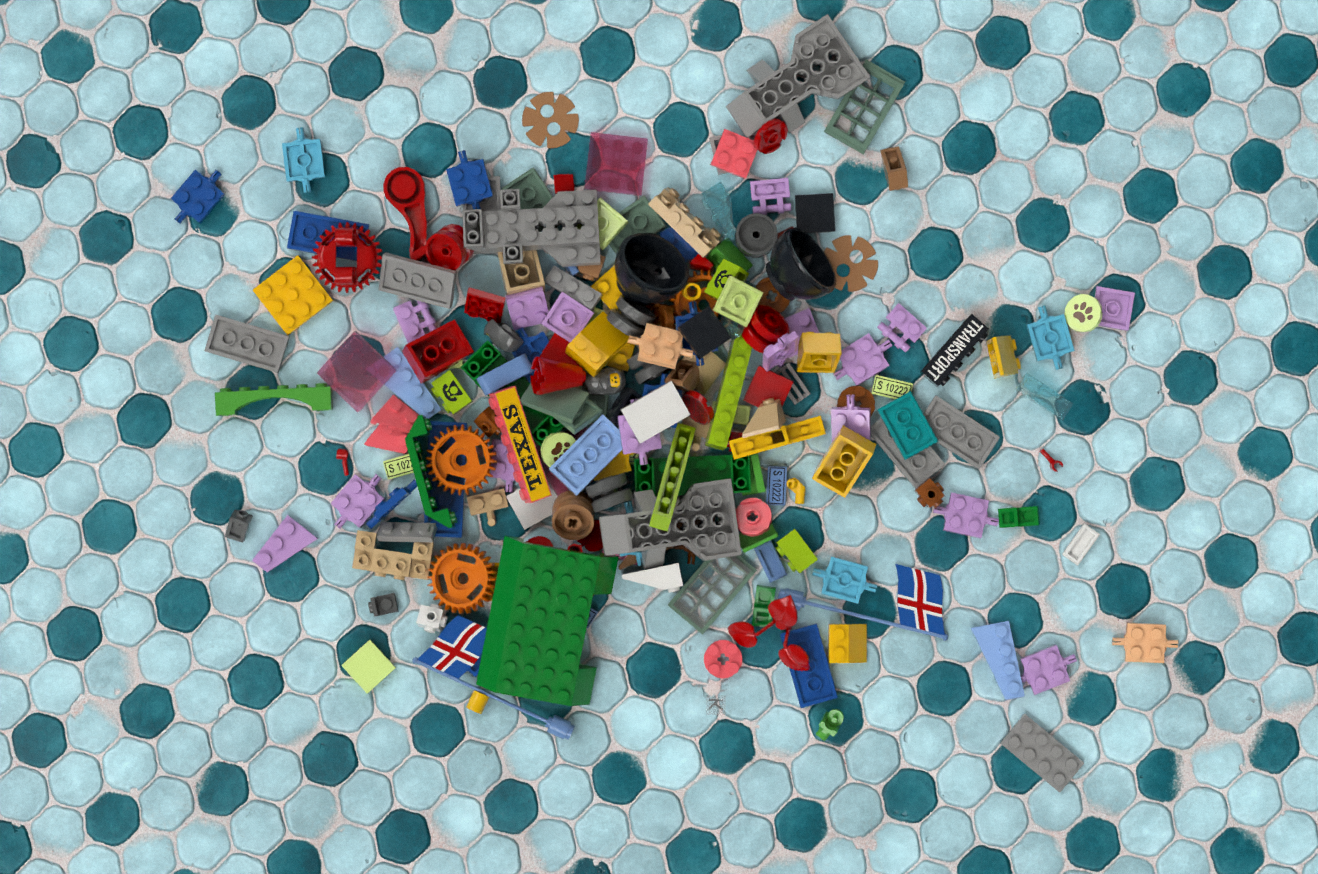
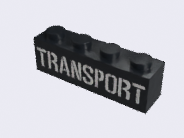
(954, 350)

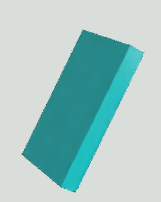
(907, 425)

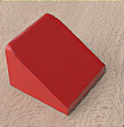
(563, 182)
(700, 263)

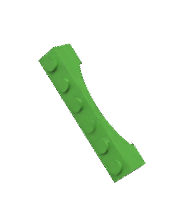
(229, 402)

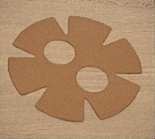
(539, 131)
(865, 267)

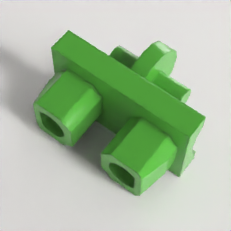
(830, 723)

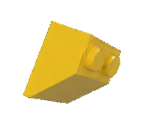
(818, 352)
(847, 643)

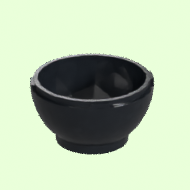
(636, 266)
(800, 267)

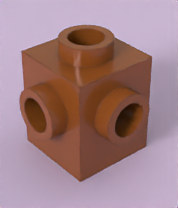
(486, 422)
(922, 492)

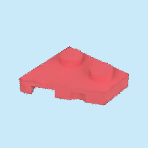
(395, 415)
(388, 439)

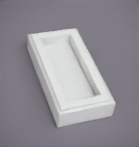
(1080, 544)

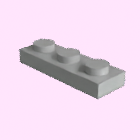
(573, 287)
(406, 532)

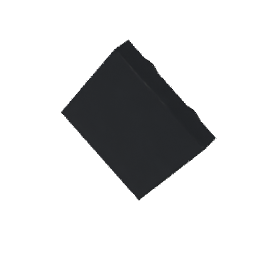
(815, 213)
(704, 332)

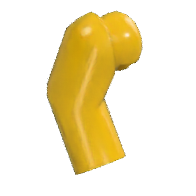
(798, 488)

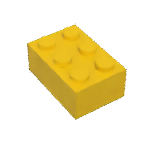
(844, 461)

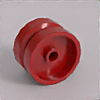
(447, 248)
(764, 328)

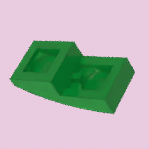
(1018, 517)
(763, 597)

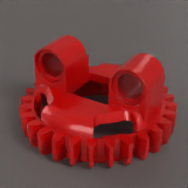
(347, 276)

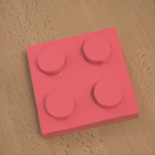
(734, 154)

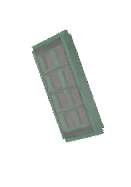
(864, 108)
(711, 590)

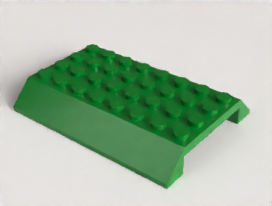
(542, 622)

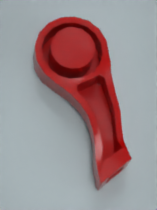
(407, 193)

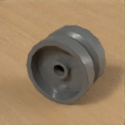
(752, 246)
(630, 317)
(648, 372)
(609, 492)

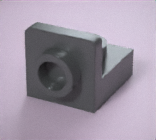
(238, 525)
(383, 604)

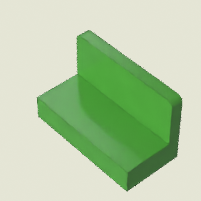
(729, 252)
(757, 482)
(748, 543)

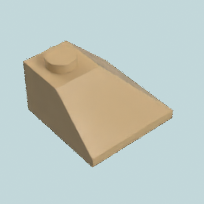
(709, 371)
(766, 418)

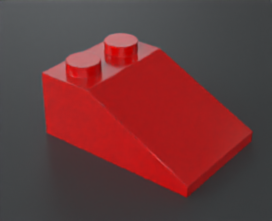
(437, 351)

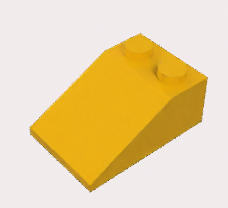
(596, 344)
(1002, 356)

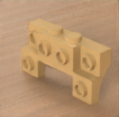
(690, 228)
(392, 562)

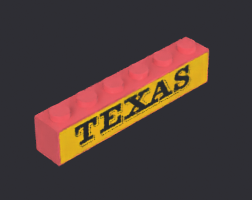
(520, 444)

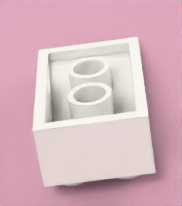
(660, 577)

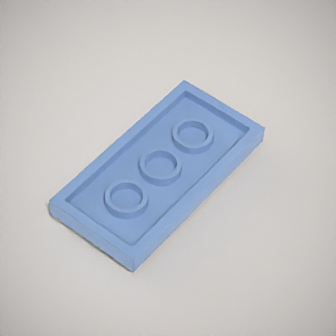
(588, 455)

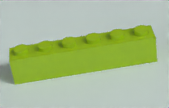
(728, 394)
(672, 477)

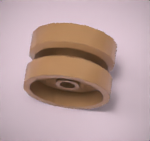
(572, 515)

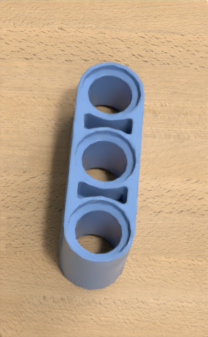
(505, 374)

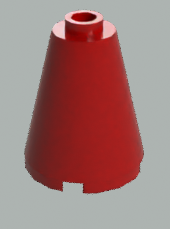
(555, 376)

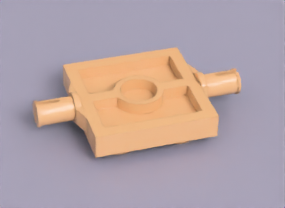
(660, 346)
(1145, 642)

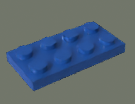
(307, 228)
(817, 682)

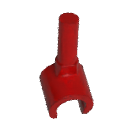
(343, 455)
(1051, 460)

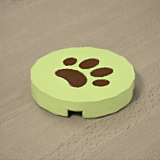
(1083, 313)
(555, 446)

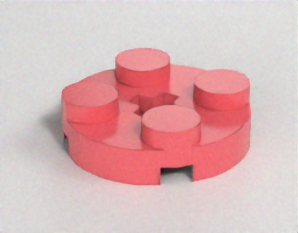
(760, 509)
(730, 667)

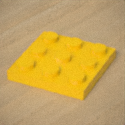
(292, 295)

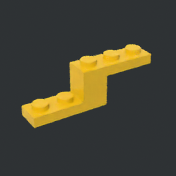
(774, 439)

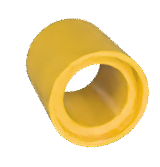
(698, 291)
(477, 702)

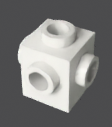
(427, 613)

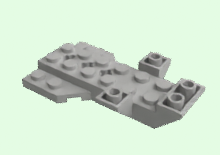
(779, 91)
(517, 229)
(708, 540)

